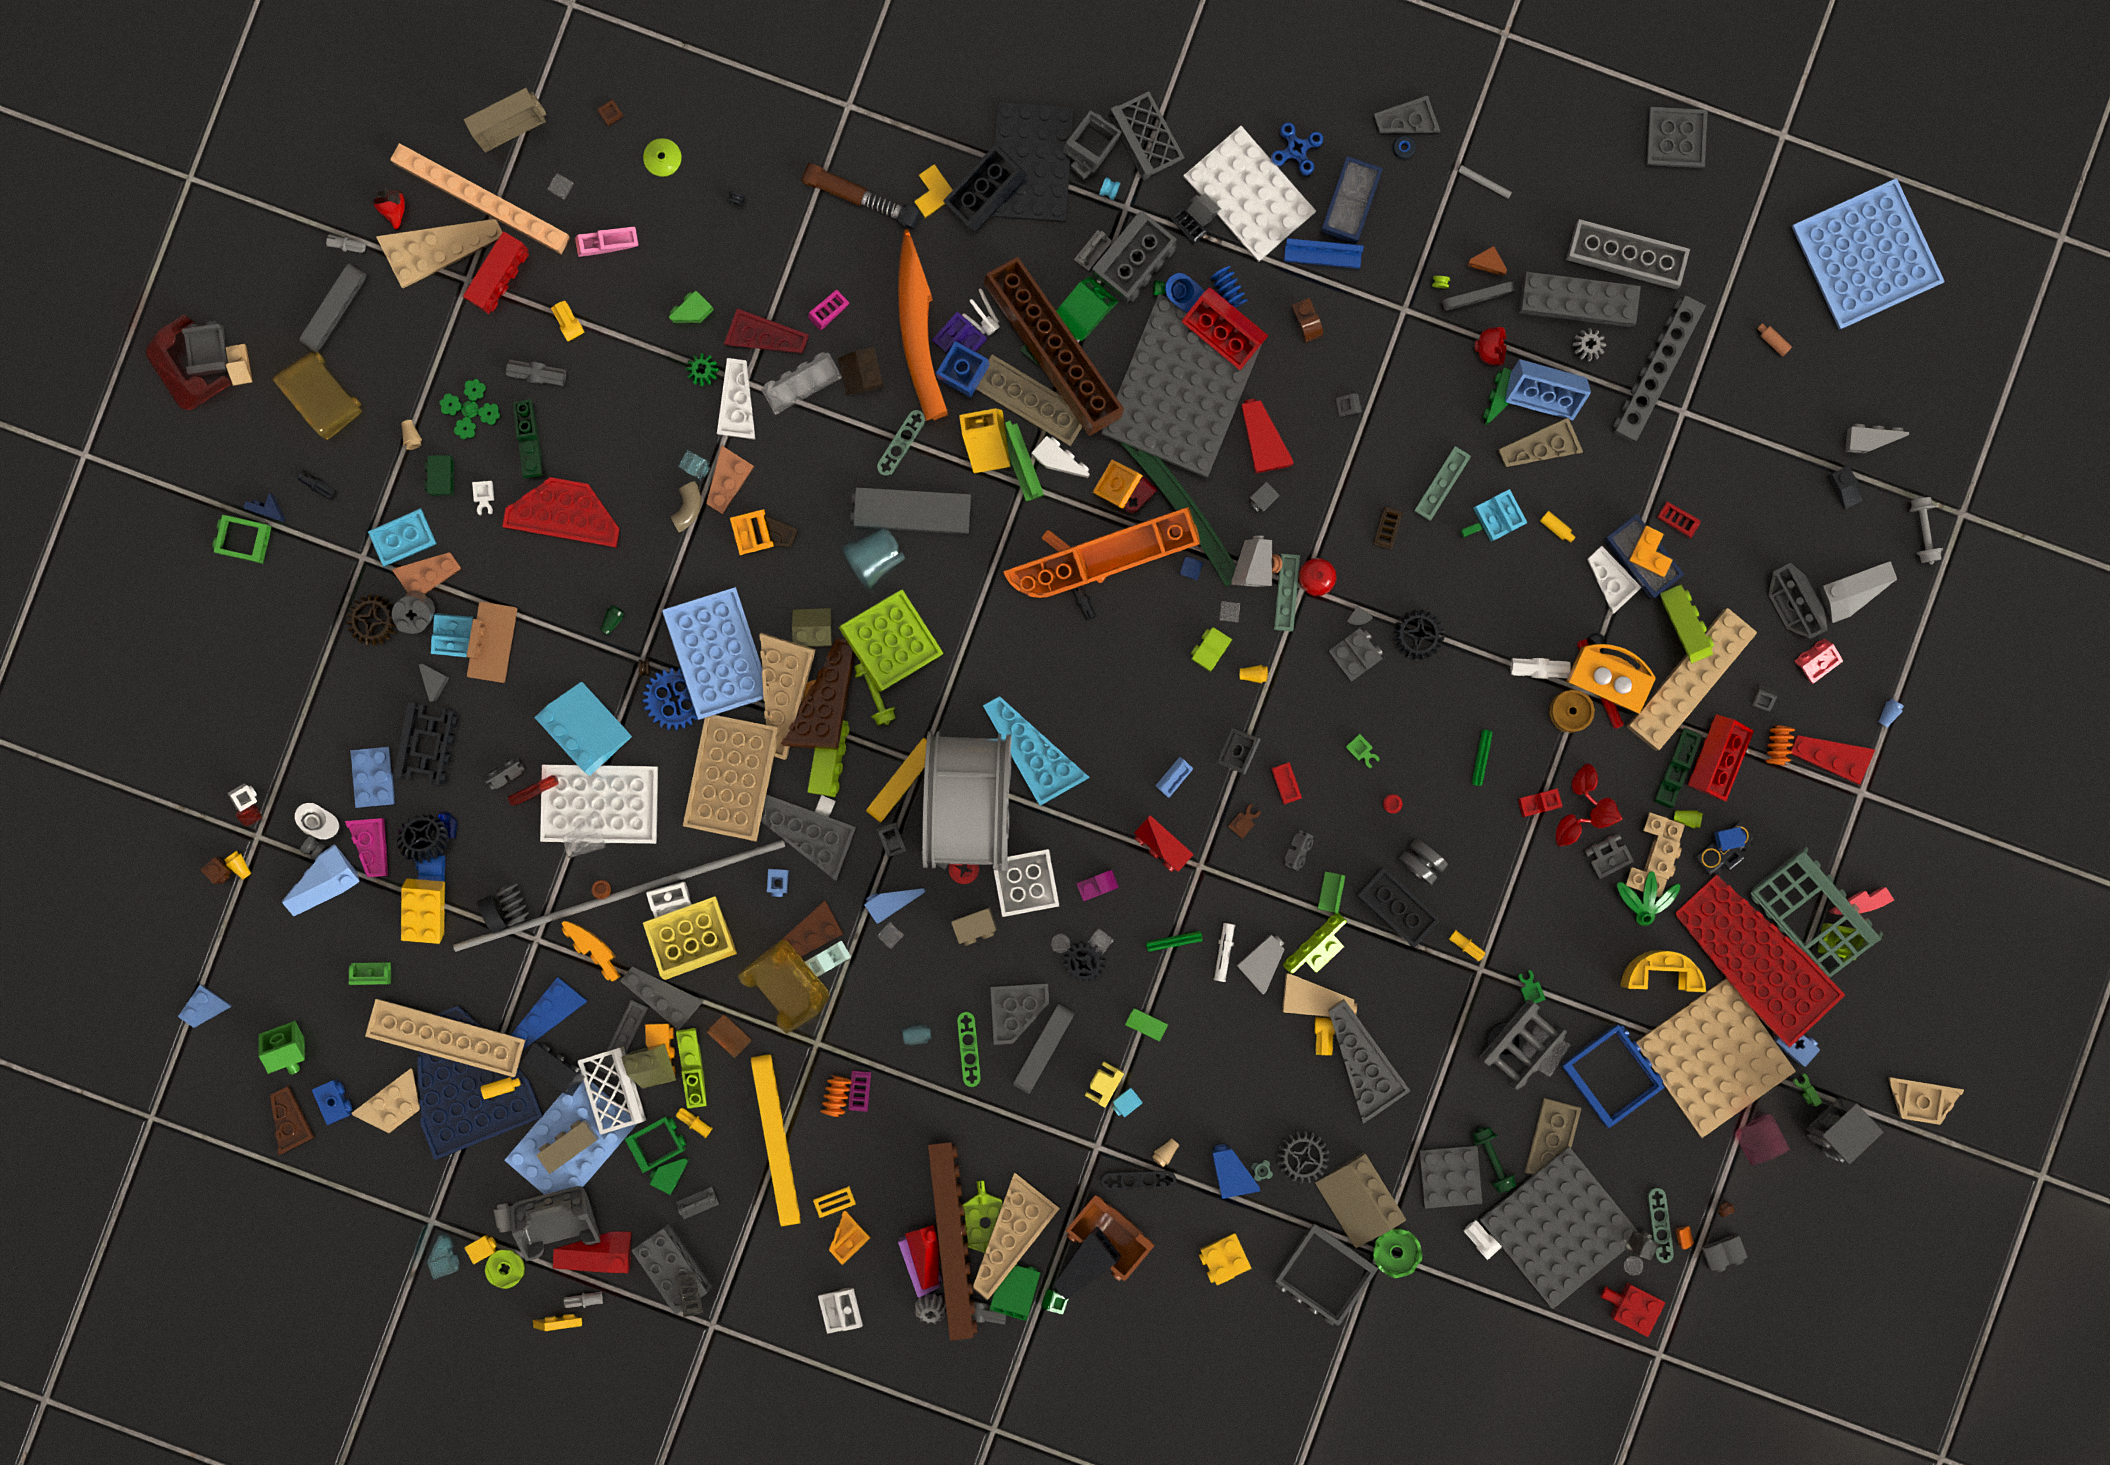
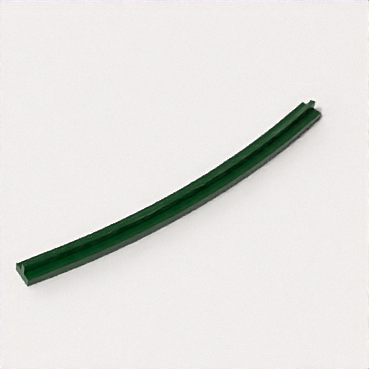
(1179, 499)

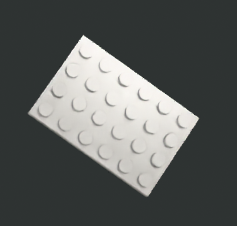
(1252, 193)
(619, 794)

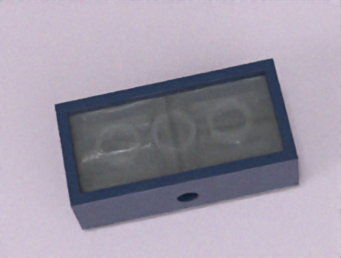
(1351, 200)
(1622, 544)

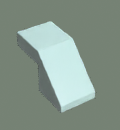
(828, 959)

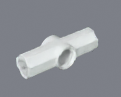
(1540, 668)

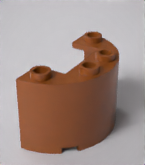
(1119, 1231)

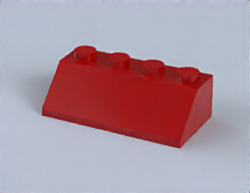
(1224, 328)
(1721, 757)

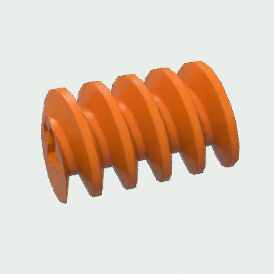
(1780, 745)
(836, 1095)

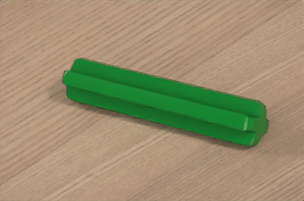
(1482, 757)
(1174, 941)

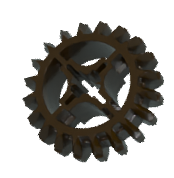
(373, 612)

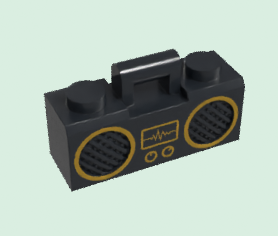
(1712, 859)

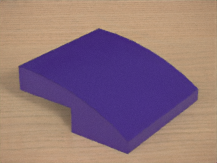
(961, 331)

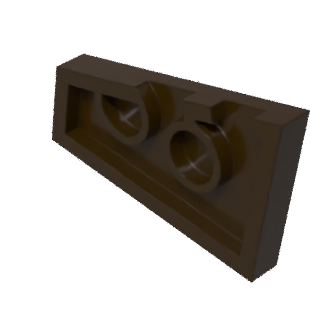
(779, 532)

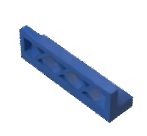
(1323, 253)

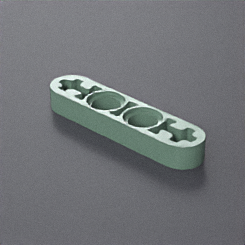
(903, 444)
(1658, 1225)

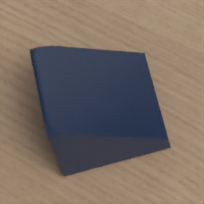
(1191, 568)

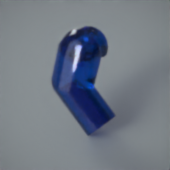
(450, 822)

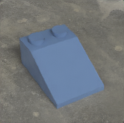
(886, 904)

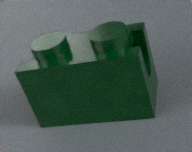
(439, 475)

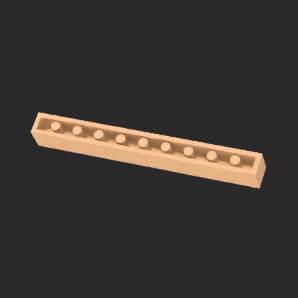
(480, 199)

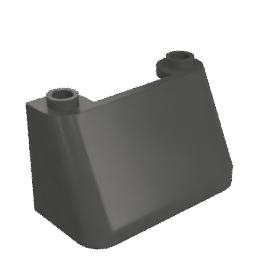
(553, 1219)

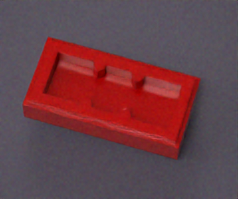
(1286, 783)

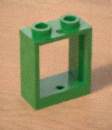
(638, 1152)

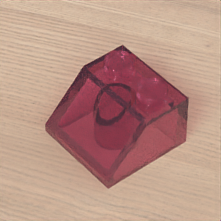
(1762, 1140)

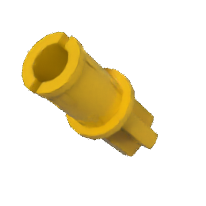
(1467, 945)
(694, 1122)

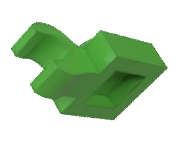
(1810, 1094)

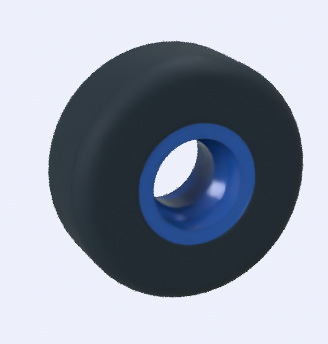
(1404, 154)

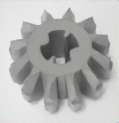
(1583, 339)
(931, 1308)

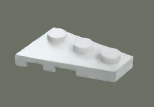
(1612, 578)

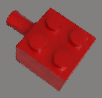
(1634, 1308)

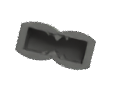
(1724, 1252)

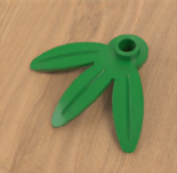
(1649, 906)

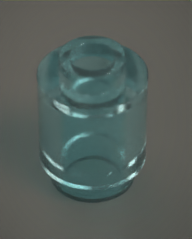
(916, 1035)

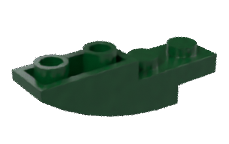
(527, 438)

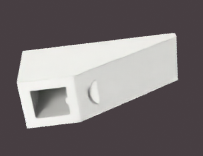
(1054, 458)

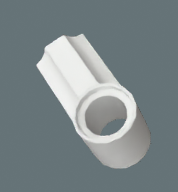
(1485, 1243)

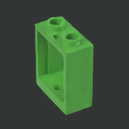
(260, 543)

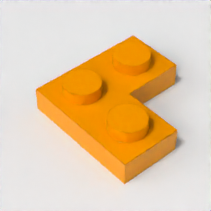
(1646, 555)

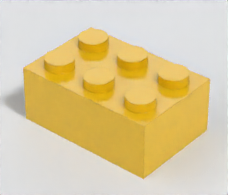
(422, 911)

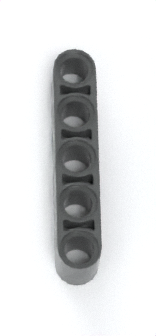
(332, 307)
(1043, 1048)

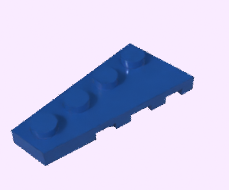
(552, 1008)

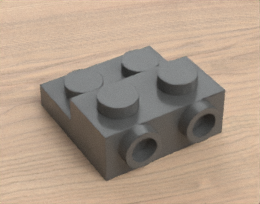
(1356, 654)

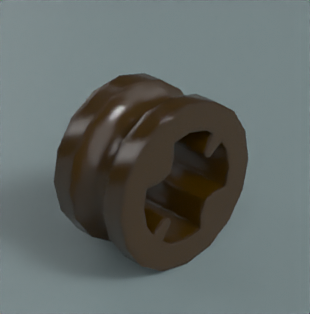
(644, 667)

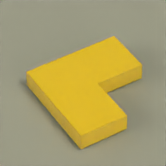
(938, 191)

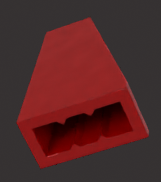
(1264, 441)

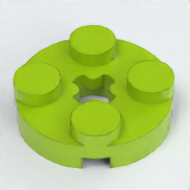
(499, 1278)

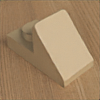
(238, 364)

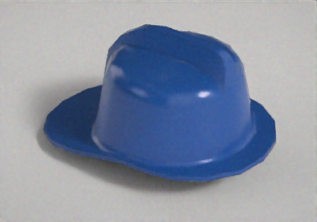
(1183, 291)

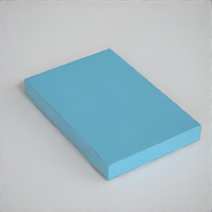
(402, 537)

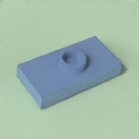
(1174, 777)

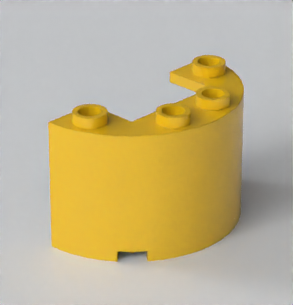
(1689, 976)

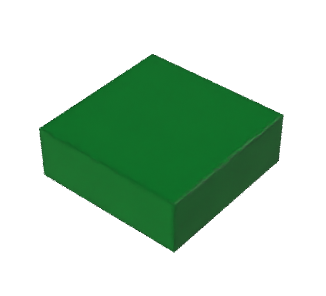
(1470, 530)

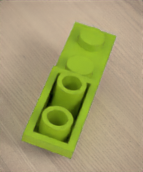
(691, 1068)

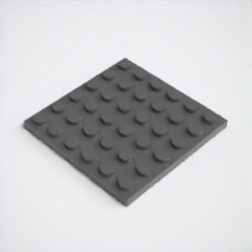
(1559, 1227)

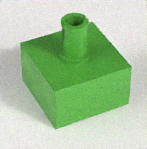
(282, 1048)

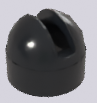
(1595, 638)

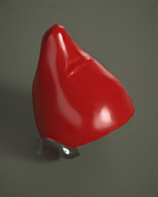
(391, 205)

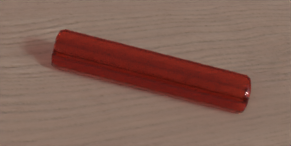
(533, 790)

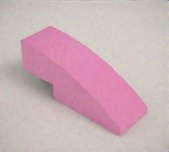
(606, 241)

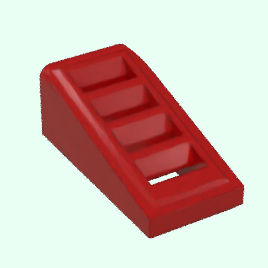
(1689, 533)

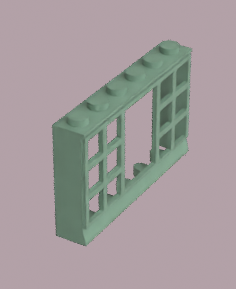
(1838, 898)

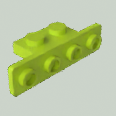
(1319, 947)

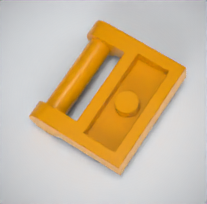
(745, 533)

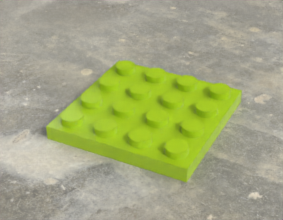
(891, 640)

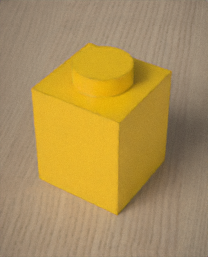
(481, 1248)

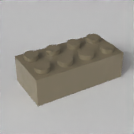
(974, 926)

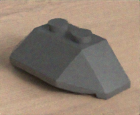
(1797, 602)

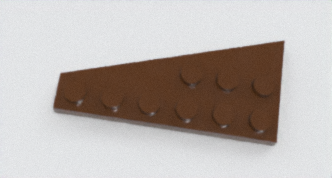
(824, 706)

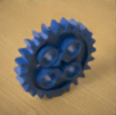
(656, 704)

